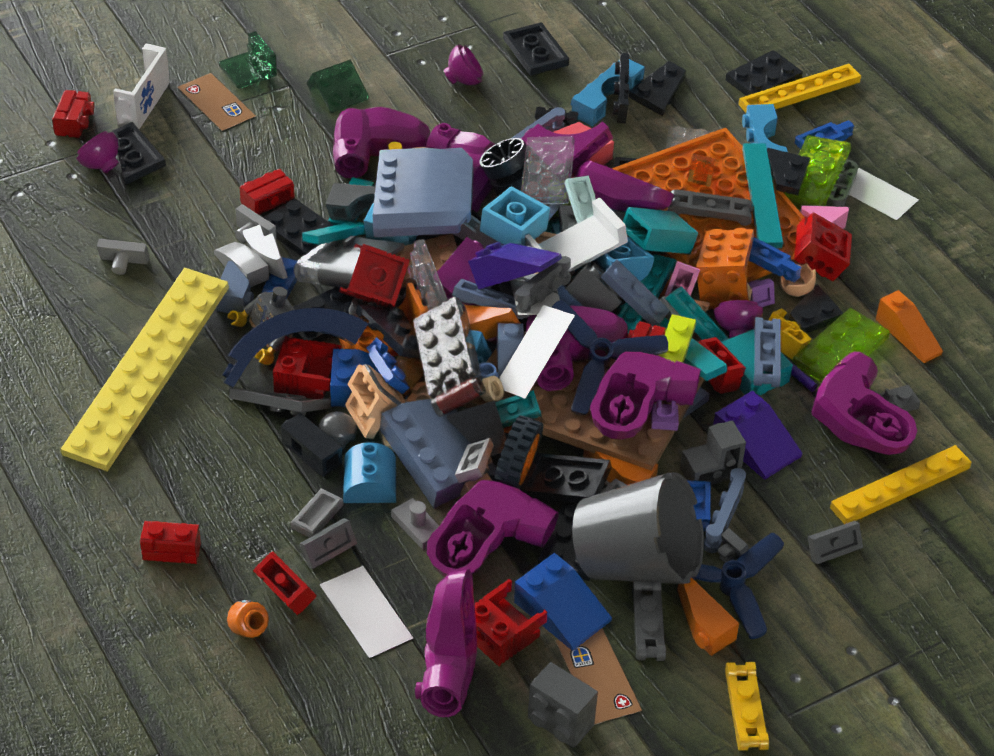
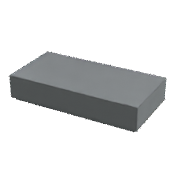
(317, 513)

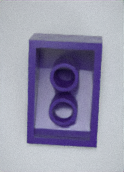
(509, 261)
(767, 440)

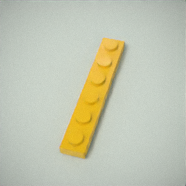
(804, 88)
(900, 485)

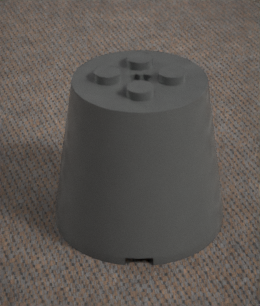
(640, 532)

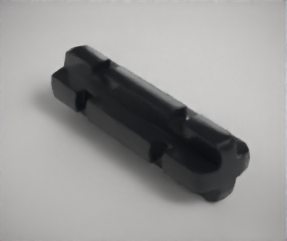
(571, 117)

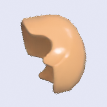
(801, 286)

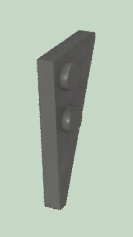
(281, 401)

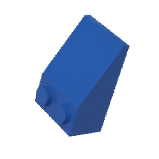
(343, 366)
(570, 605)

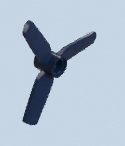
(594, 370)
(733, 578)

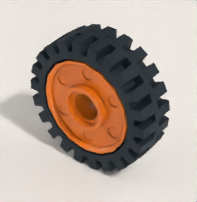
(519, 451)

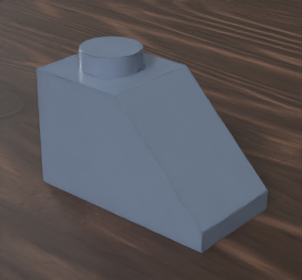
(239, 290)
(508, 339)

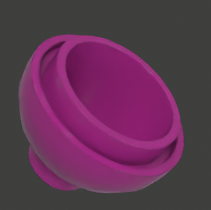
(463, 67)
(99, 152)
(737, 316)

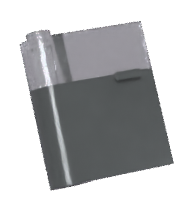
(335, 261)

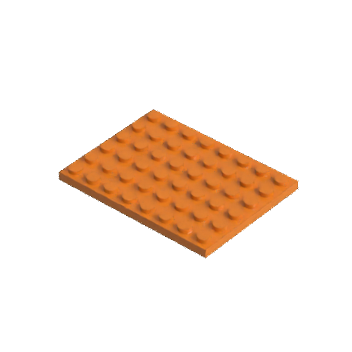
(671, 169)

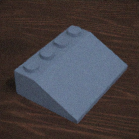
(427, 448)

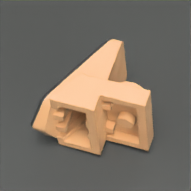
(370, 399)

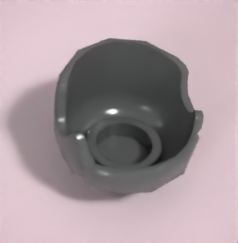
(339, 427)

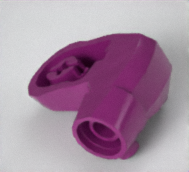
(368, 131)
(475, 146)
(622, 190)
(559, 368)
(632, 388)
(859, 413)
(482, 521)
(449, 646)

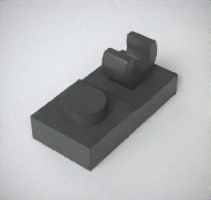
(902, 397)
(835, 542)
(328, 543)

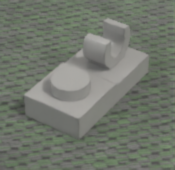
(475, 461)

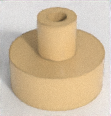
(493, 388)

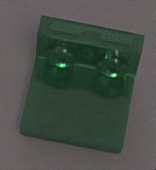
(251, 66)
(339, 86)

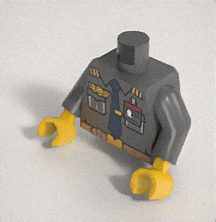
(259, 310)

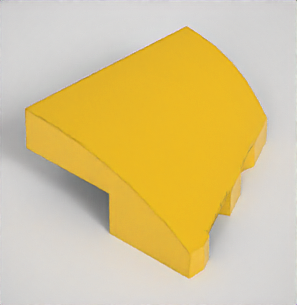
(792, 337)

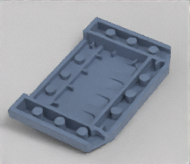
(422, 192)

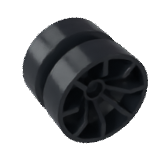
(505, 164)

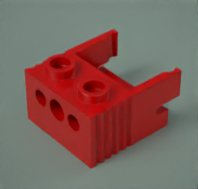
(822, 246)
(377, 276)
(304, 368)
(502, 627)

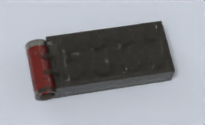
(448, 356)

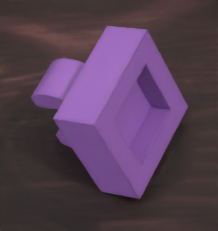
(762, 292)
(664, 416)

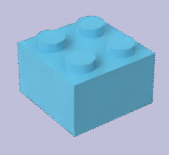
(513, 217)

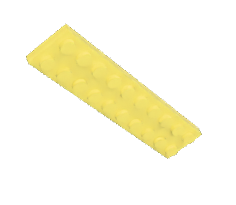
(144, 370)

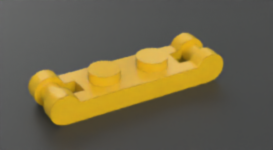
(746, 706)

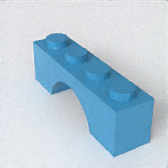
(592, 100)
(761, 124)

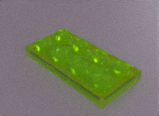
(825, 165)
(845, 335)

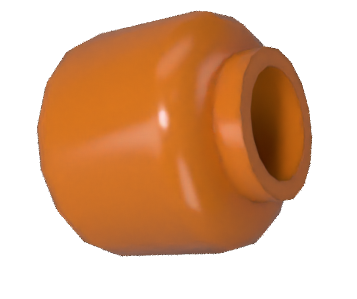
(247, 618)

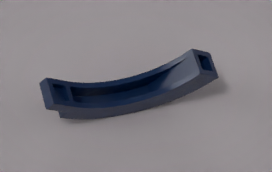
(302, 320)

